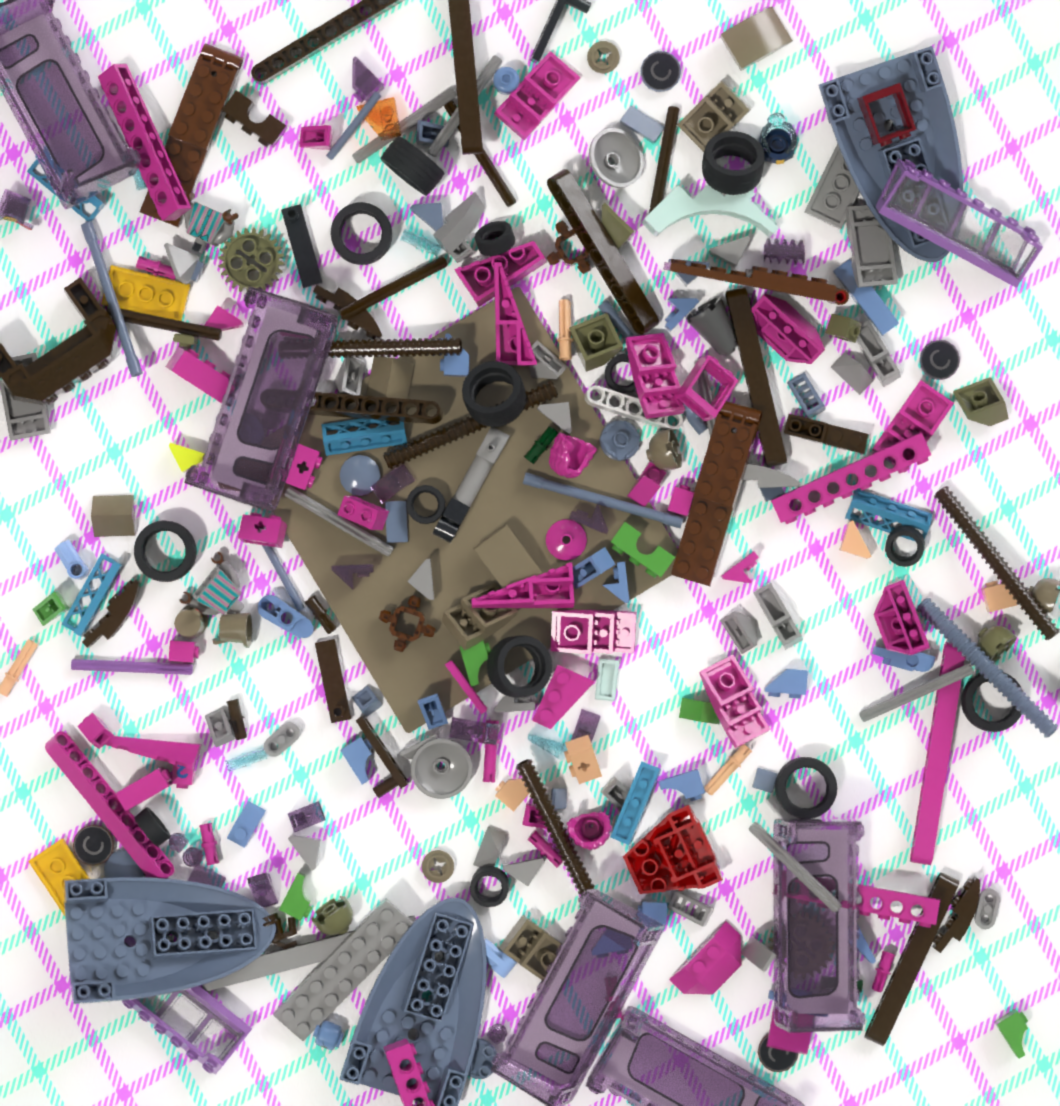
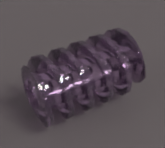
(784, 251)

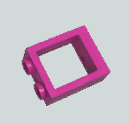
(695, 401)
(144, 788)

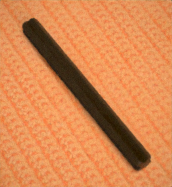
(664, 156)
(488, 167)
(393, 288)
(170, 325)

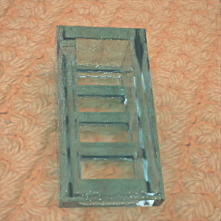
(551, 746)

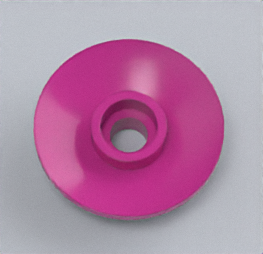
(574, 547)

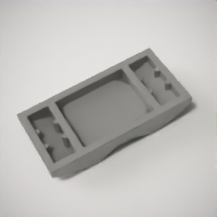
(871, 249)
(24, 418)

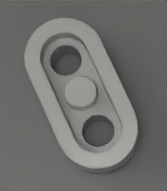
(281, 739)
(987, 908)

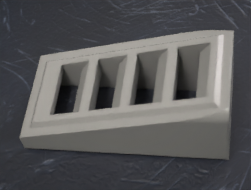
(702, 922)

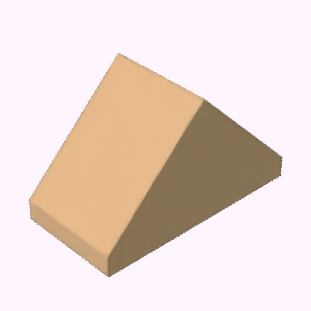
(853, 542)

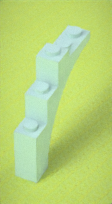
(679, 206)

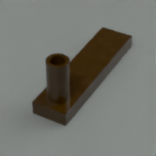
(333, 681)
(397, 776)

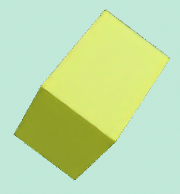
(185, 457)

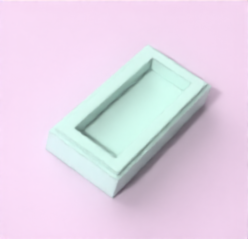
(606, 679)

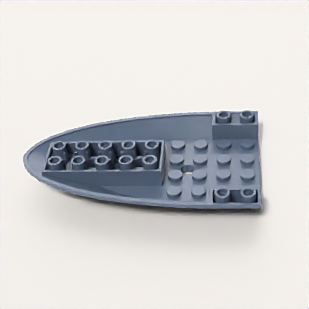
(930, 146)
(148, 909)
(445, 1022)

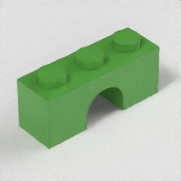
(625, 542)

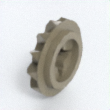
(604, 48)
(434, 875)

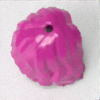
(570, 455)
(588, 837)

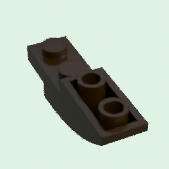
(340, 300)
(826, 434)
(120, 610)
(965, 909)

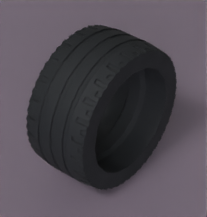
(733, 144)
(412, 165)
(336, 233)
(486, 374)
(140, 549)
(541, 659)
(971, 715)
(828, 799)

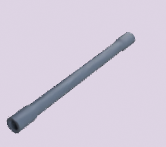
(92, 241)
(606, 307)
(663, 517)

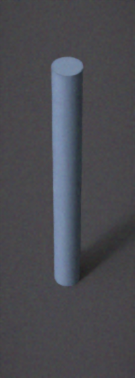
(353, 125)
(284, 577)

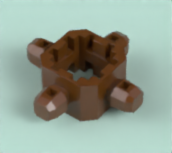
(554, 257)
(386, 616)

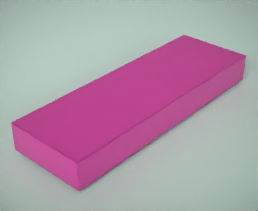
(466, 687)

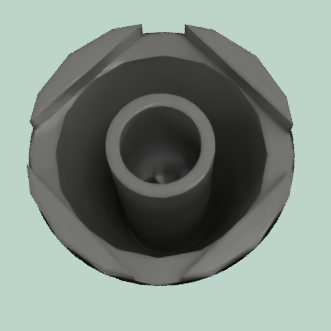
(714, 326)

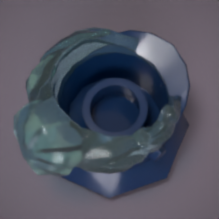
(778, 139)

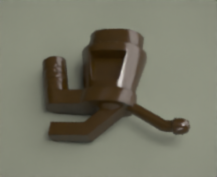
(280, 934)

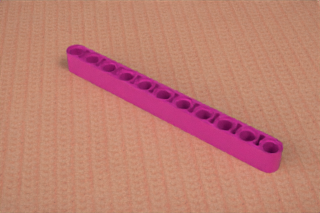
(936, 761)

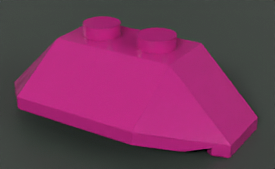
(786, 330)
(899, 621)
(711, 963)

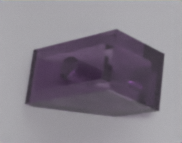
(364, 81)

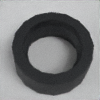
(496, 246)
(608, 375)
(410, 504)
(902, 560)
(152, 826)
(493, 872)

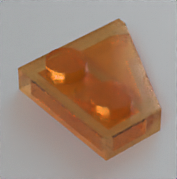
(384, 118)

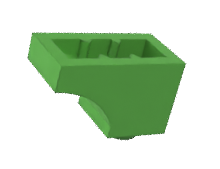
(473, 659)
(296, 902)
(1012, 1028)

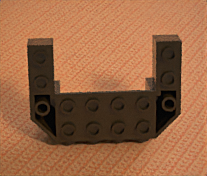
(68, 361)

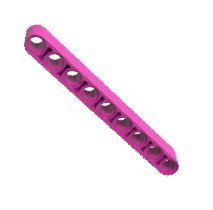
(107, 806)

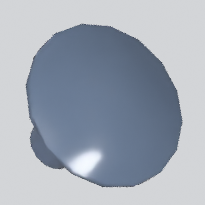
(359, 475)
(121, 865)
(482, 1060)

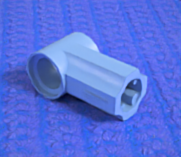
(71, 558)
(499, 961)

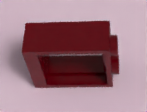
(903, 109)

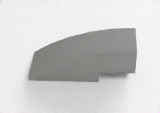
(459, 223)
(877, 354)
(769, 477)
(778, 616)
(758, 953)

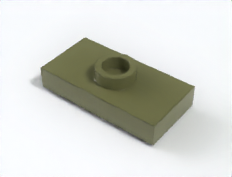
(185, 340)

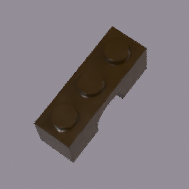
(238, 111)

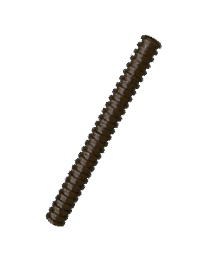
(395, 348)
(458, 430)
(996, 563)
(554, 826)

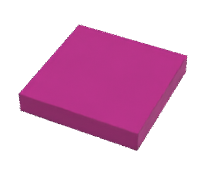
(783, 1040)

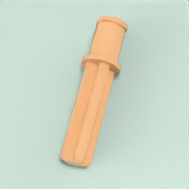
(564, 339)
(17, 667)
(727, 769)

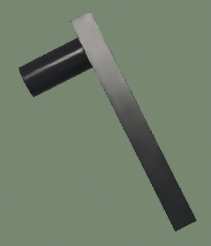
(581, 5)
(301, 246)

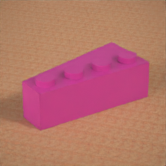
(516, 262)

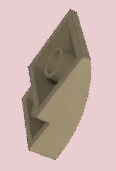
(755, 38)
(713, 115)
(506, 557)
(476, 624)
(531, 947)

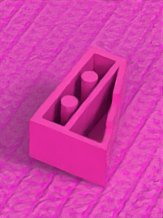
(199, 373)
(561, 694)

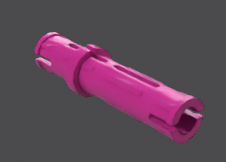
(490, 759)

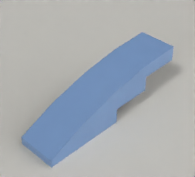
(867, 299)

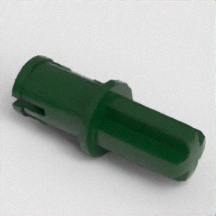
(541, 445)

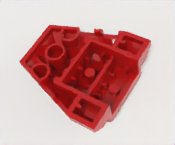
(674, 856)

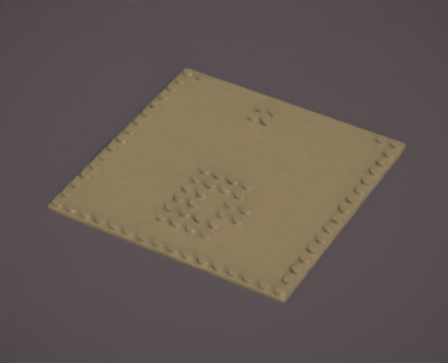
(456, 565)

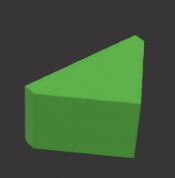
(50, 608)
(698, 711)

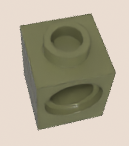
(843, 328)

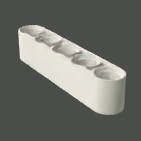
(623, 408)

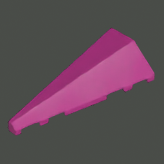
(511, 338)
(546, 590)
(168, 751)

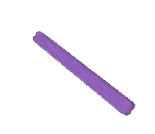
(131, 666)

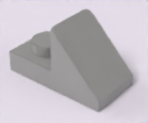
(507, 705)
(219, 727)

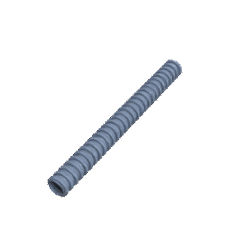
(1006, 686)

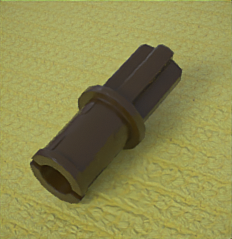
(320, 614)
(236, 719)

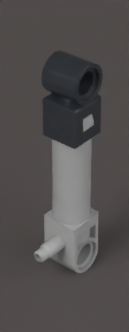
(471, 484)

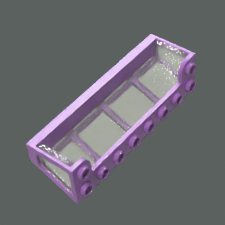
(958, 223)
(194, 1023)

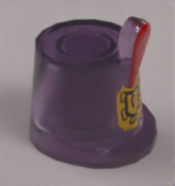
(15, 208)

